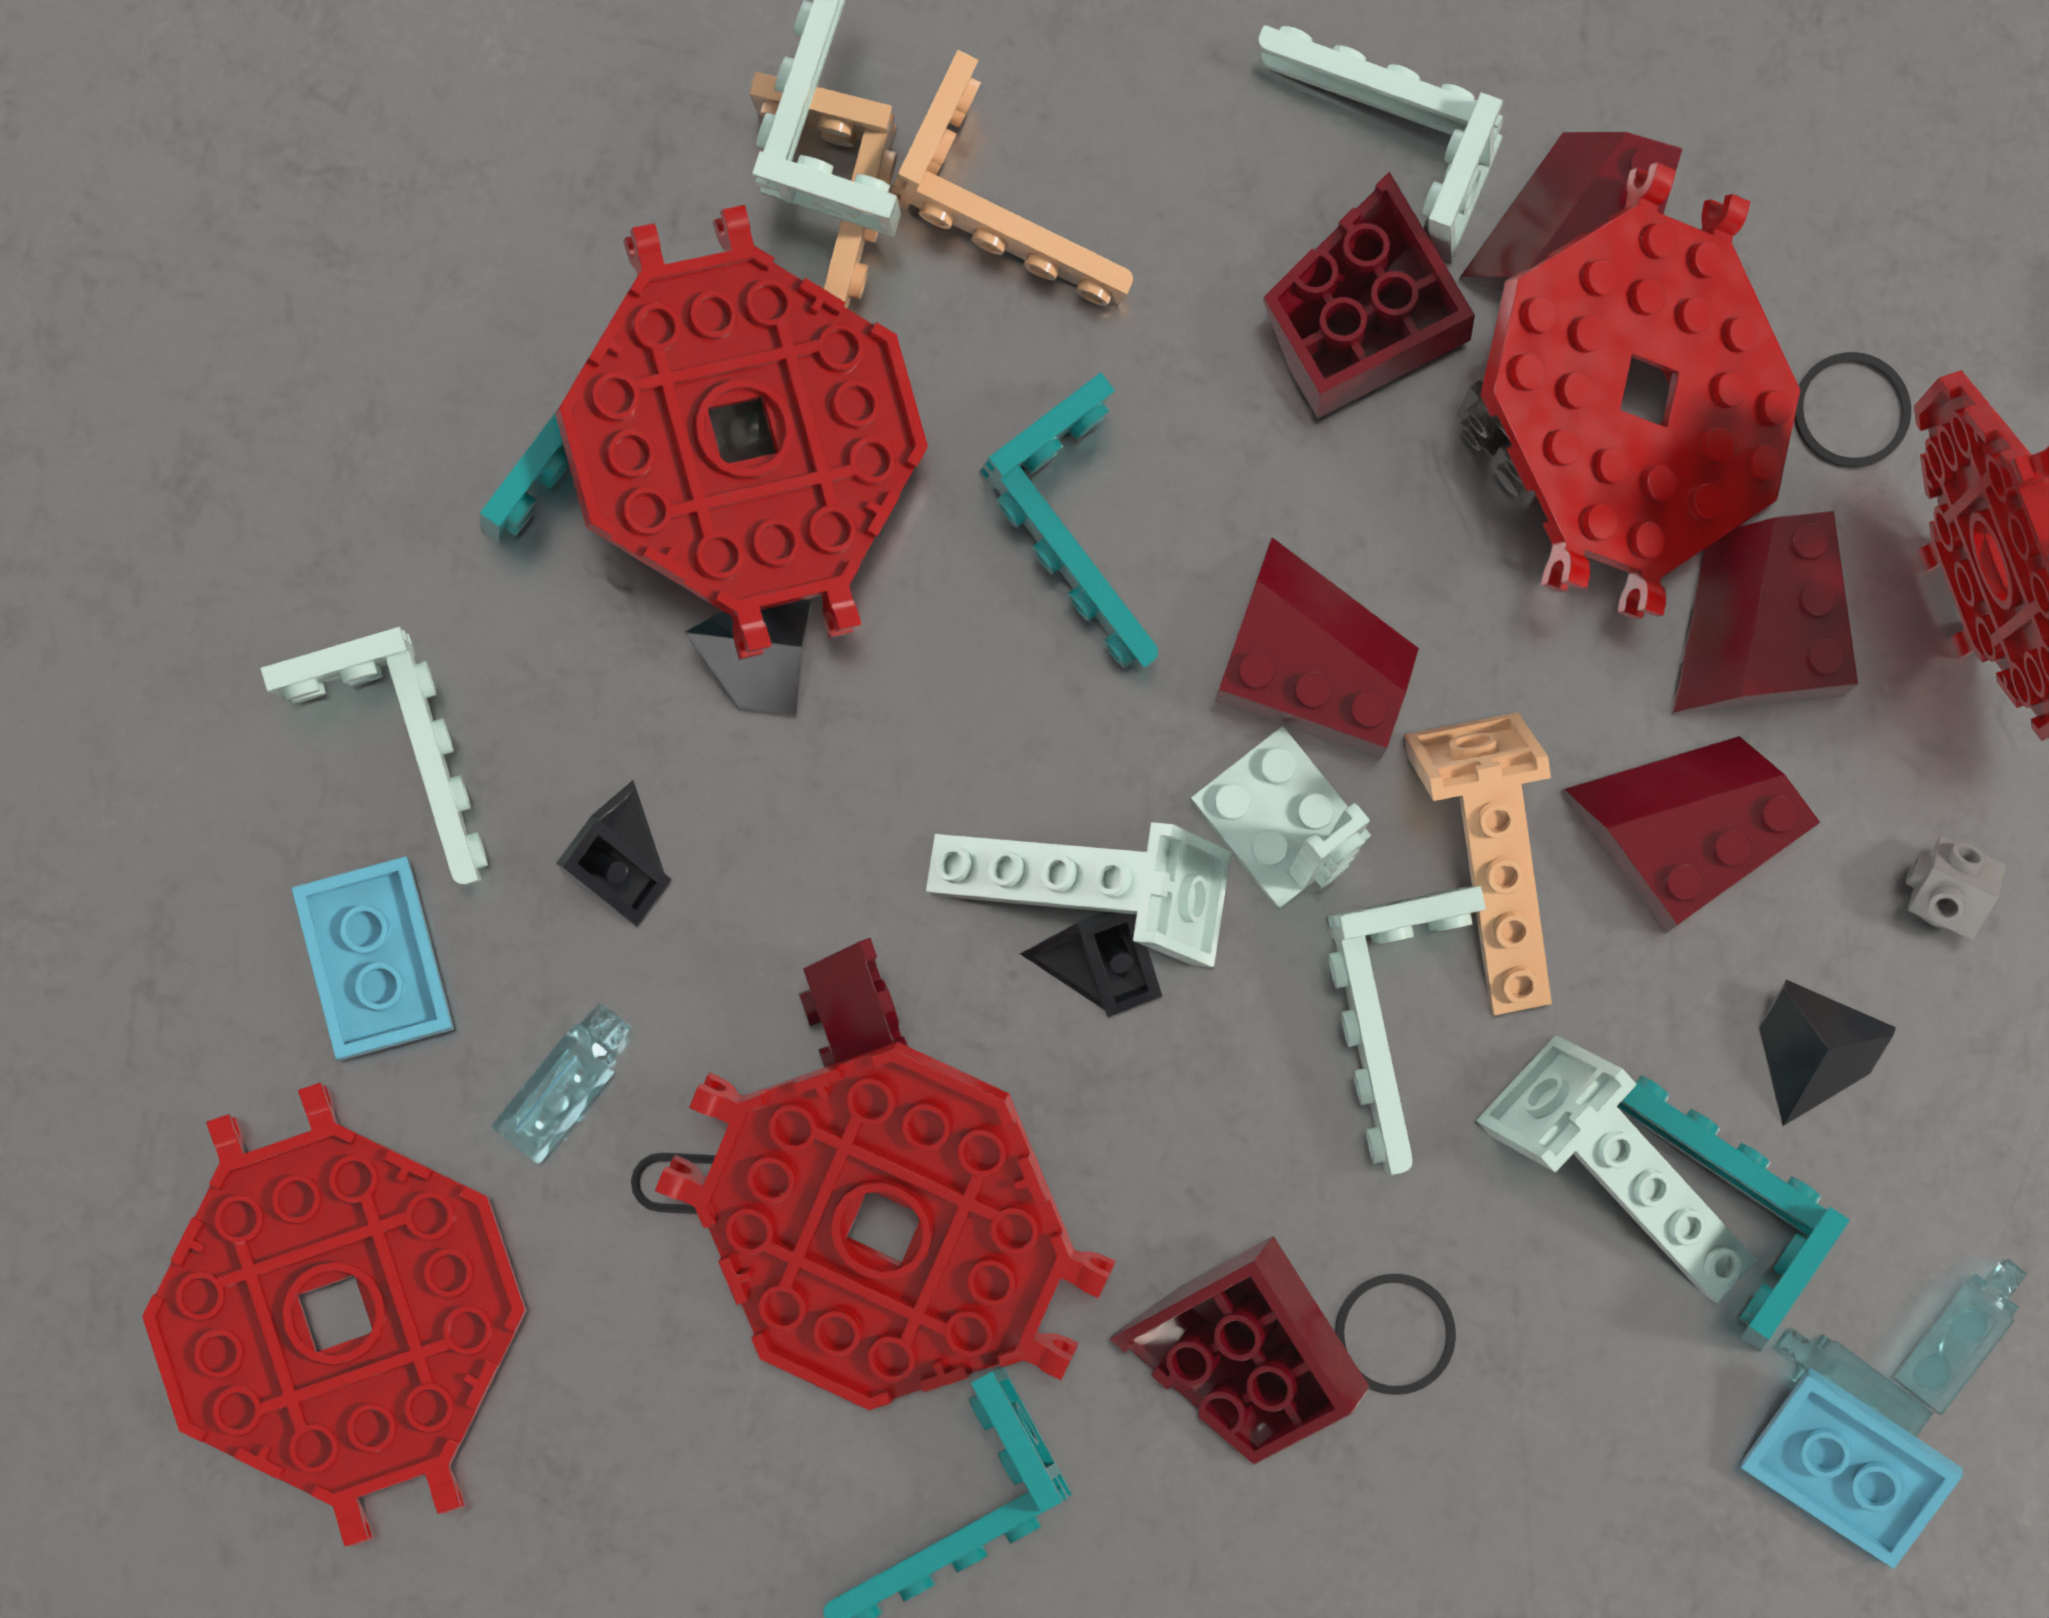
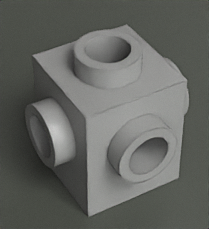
(1955, 886)

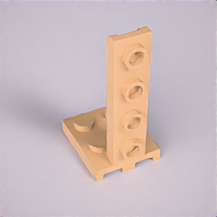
(842, 121)
(990, 224)
(1486, 768)

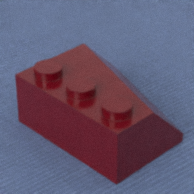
(1566, 196)
(1367, 304)
(1769, 618)
(1317, 659)
(1693, 823)
(850, 1003)
(1249, 1353)

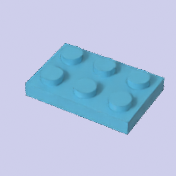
(372, 958)
(1852, 1468)

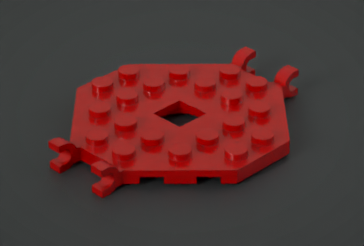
(1559, 374)
(649, 458)
(1990, 537)
(848, 1313)
(241, 1346)

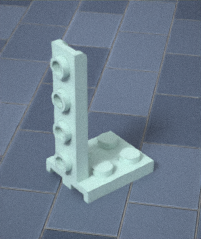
(1400, 92)
(810, 180)
(360, 663)
(1282, 819)
(1170, 888)
(1364, 1021)
(1569, 1107)

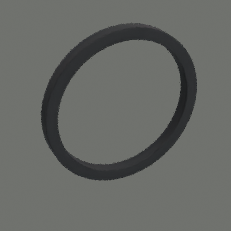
(1893, 377)
(1442, 1305)

